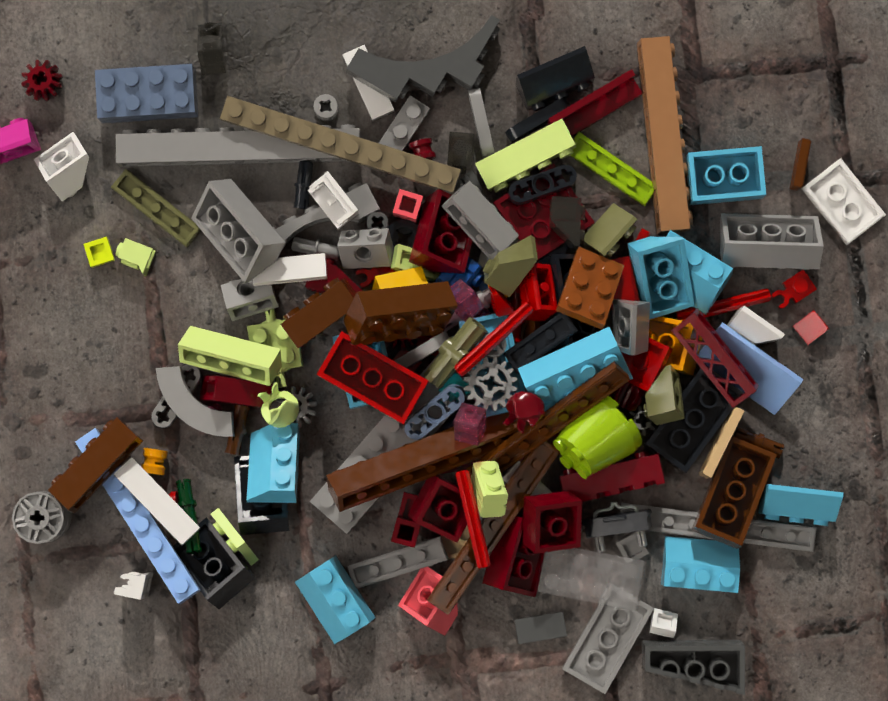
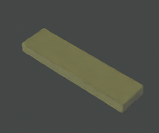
(156, 208)

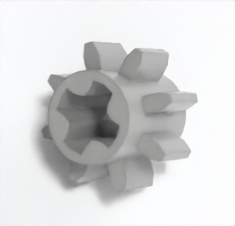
(646, 425)

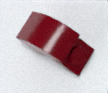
(405, 529)

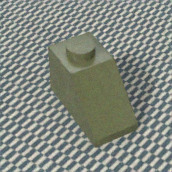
(665, 398)

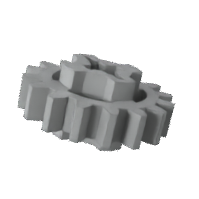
(505, 387)

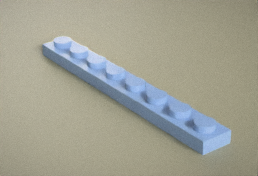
(148, 534)

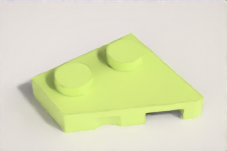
(235, 540)

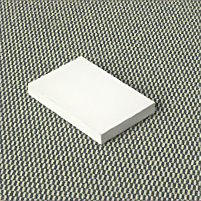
(843, 201)

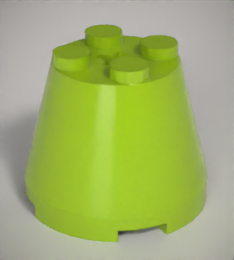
(597, 439)

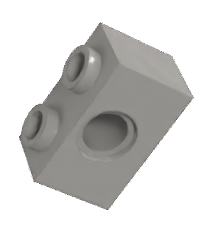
(365, 248)
(242, 306)

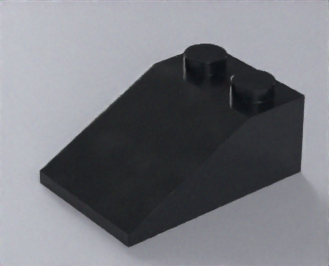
(256, 517)
(217, 568)

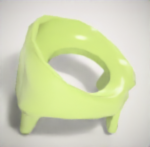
(285, 413)

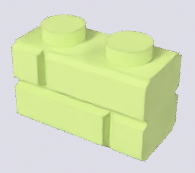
(489, 489)

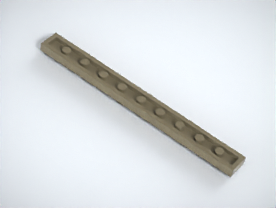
(340, 144)

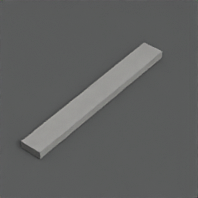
(759, 532)

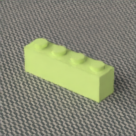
(526, 155)
(230, 355)

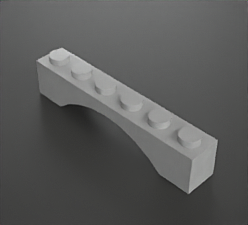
(359, 195)

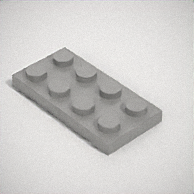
(605, 644)

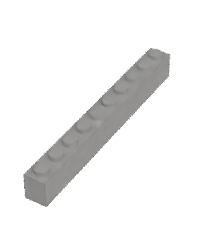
(213, 148)

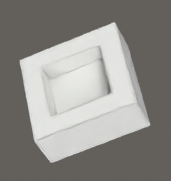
(663, 623)

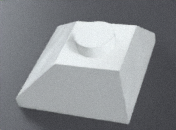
(64, 166)
(754, 327)

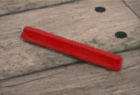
(730, 304)
(494, 339)
(473, 519)

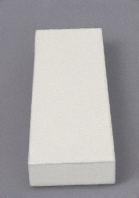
(376, 103)
(293, 270)

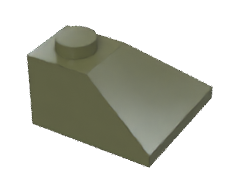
(511, 266)

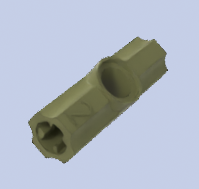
(453, 351)

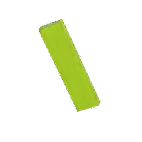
(612, 169)

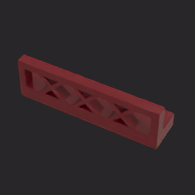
(599, 103)
(723, 353)

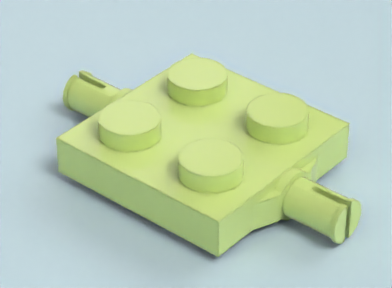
(273, 335)

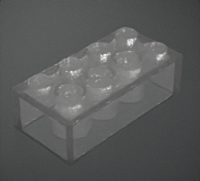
(593, 578)

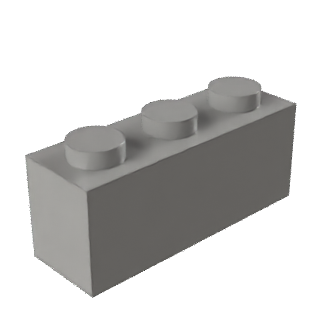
(480, 220)

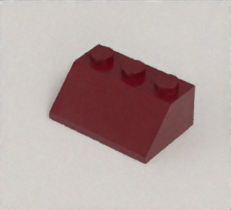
(439, 240)
(514, 564)

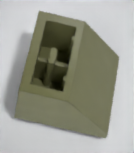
(609, 230)

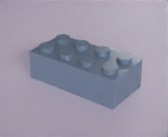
(146, 93)

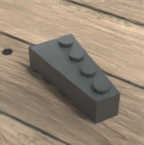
(698, 661)

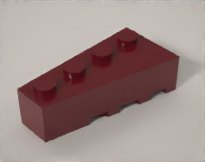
(616, 478)

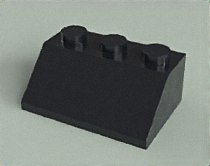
(555, 79)

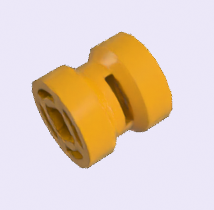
(154, 461)

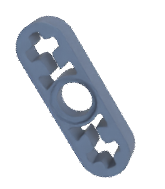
(425, 428)

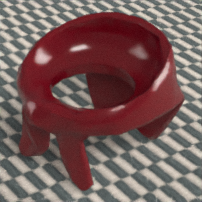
(524, 407)

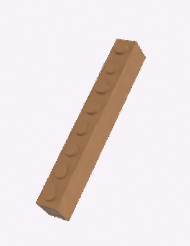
(663, 134)

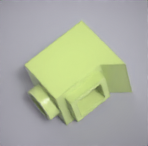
(135, 255)

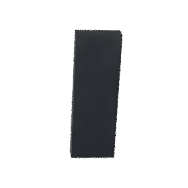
(541, 341)

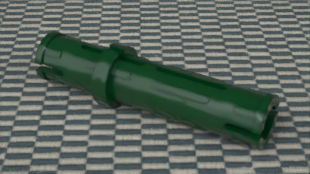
(188, 504)

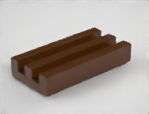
(800, 164)

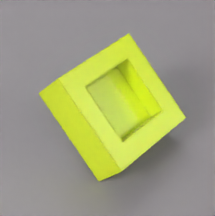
(99, 252)

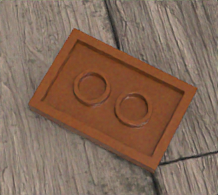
(590, 288)

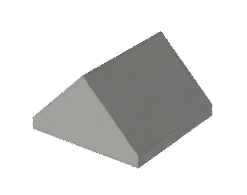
(631, 325)

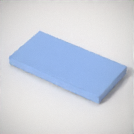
(774, 379)

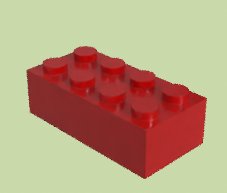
(373, 378)

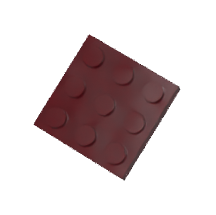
(534, 216)

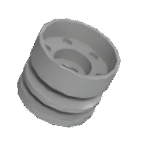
(54, 525)

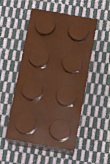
(400, 313)
(734, 492)

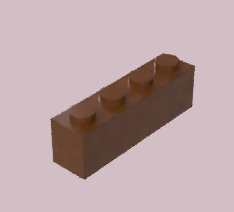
(94, 465)

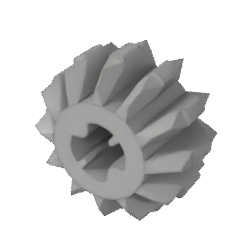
(304, 407)

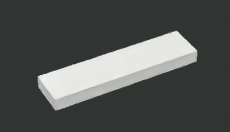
(156, 501)

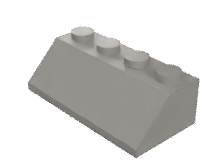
(237, 229)
(771, 241)

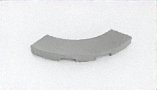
(189, 408)

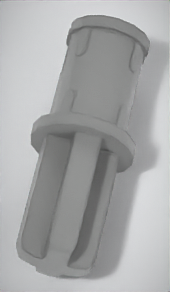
(315, 247)

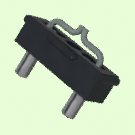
(618, 523)

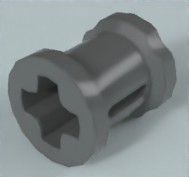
(378, 216)

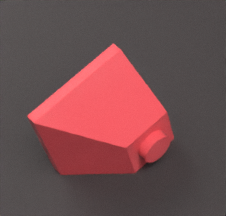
(416, 602)

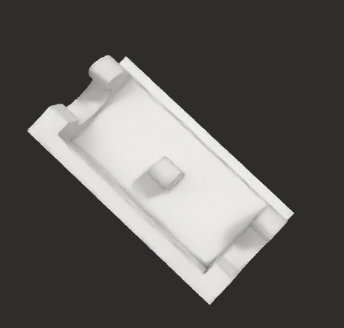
(333, 200)
(137, 587)

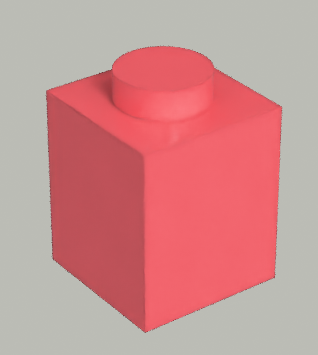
(408, 206)

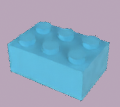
(725, 175)

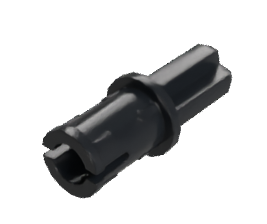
(302, 186)

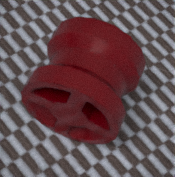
(423, 148)

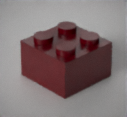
(440, 508)
(552, 522)

